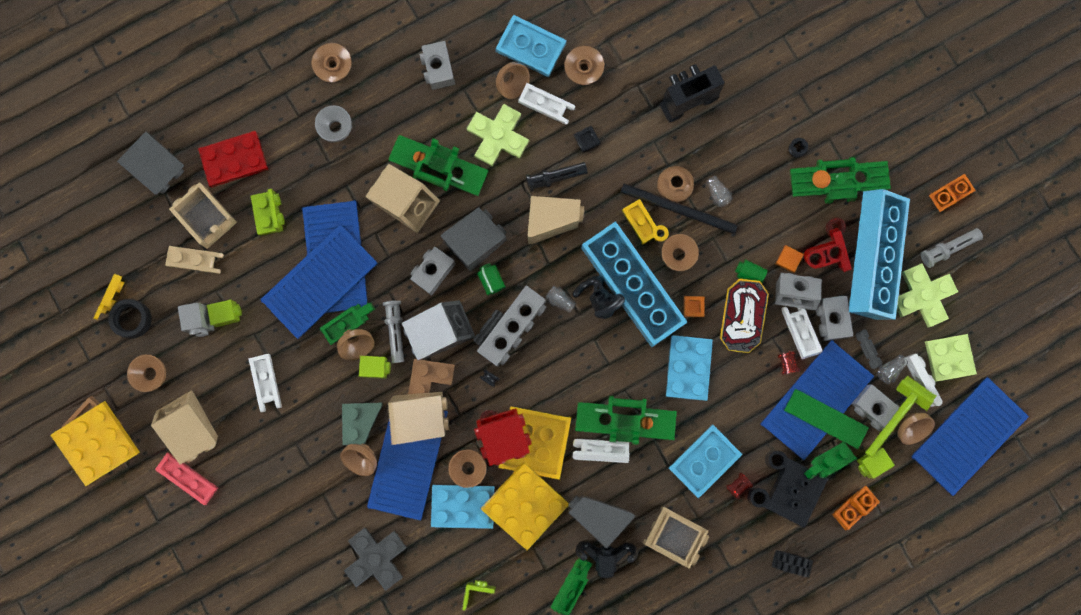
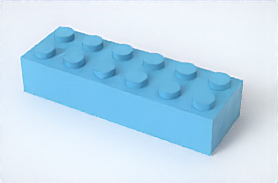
(879, 255)
(629, 275)

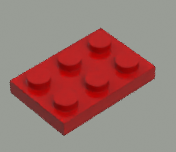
(233, 159)

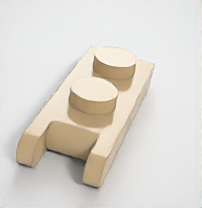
(192, 259)

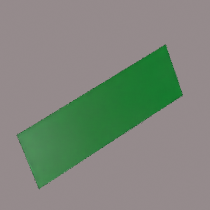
(826, 419)

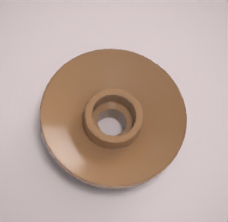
(328, 54)
(584, 56)

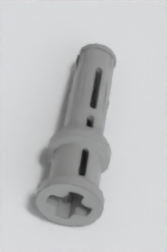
(943, 251)
(397, 356)

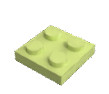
(950, 357)

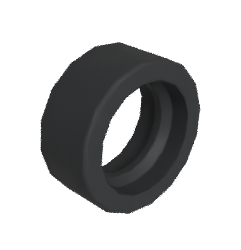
(116, 311)

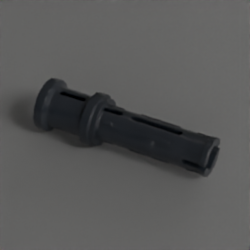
(546, 178)

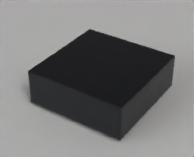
(587, 139)

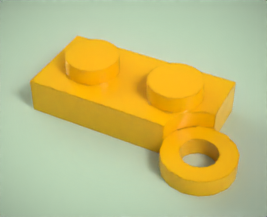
(643, 223)
(107, 301)

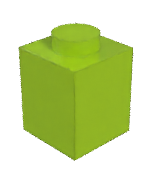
(224, 313)
(374, 367)
(875, 466)

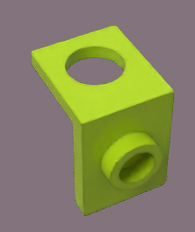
(477, 586)

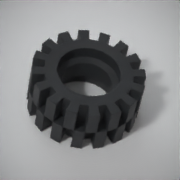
(792, 563)

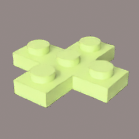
(497, 135)
(925, 295)

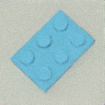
(531, 45)
(689, 368)
(705, 461)
(460, 506)

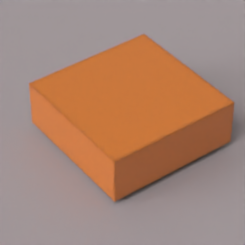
(789, 259)
(693, 306)

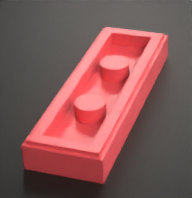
(186, 479)

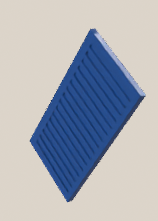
(318, 224)
(319, 281)
(831, 379)
(969, 436)
(404, 476)

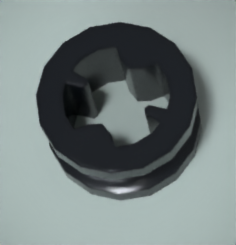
(803, 144)
(489, 378)

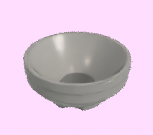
(327, 117)

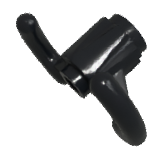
(601, 300)
(606, 558)

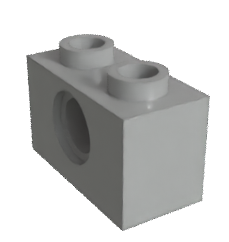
(433, 54)
(431, 282)
(788, 295)
(840, 308)
(195, 319)
(867, 398)

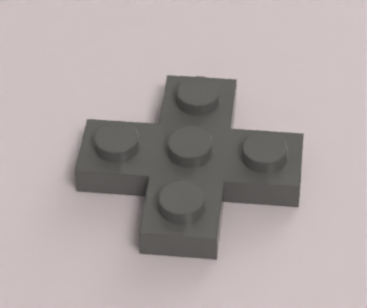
(375, 558)

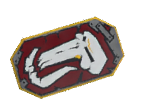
(744, 315)

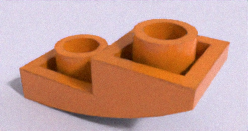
(952, 192)
(855, 507)

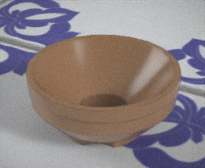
(515, 85)
(673, 193)
(684, 243)
(357, 347)
(138, 368)
(915, 428)
(359, 459)
(457, 474)

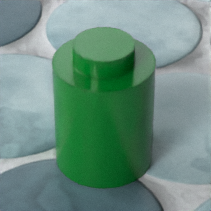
(750, 271)
(491, 279)

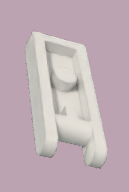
(545, 103)
(802, 332)
(920, 375)
(264, 381)
(601, 450)

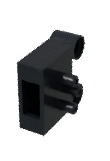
(691, 91)
(792, 493)

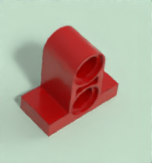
(824, 252)

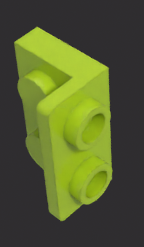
(267, 213)

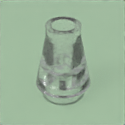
(719, 193)
(560, 299)
(891, 370)

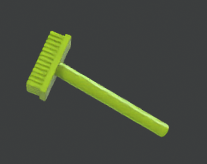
(915, 394)

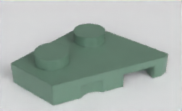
(358, 421)

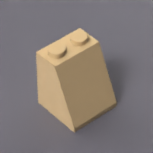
(403, 198)
(552, 217)
(417, 417)
(185, 428)

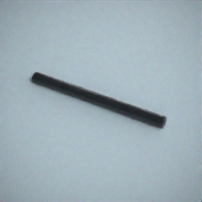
(679, 208)

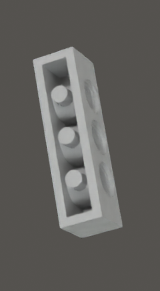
(525, 298)

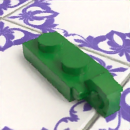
(349, 319)
(831, 461)
(572, 587)

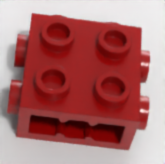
(503, 437)

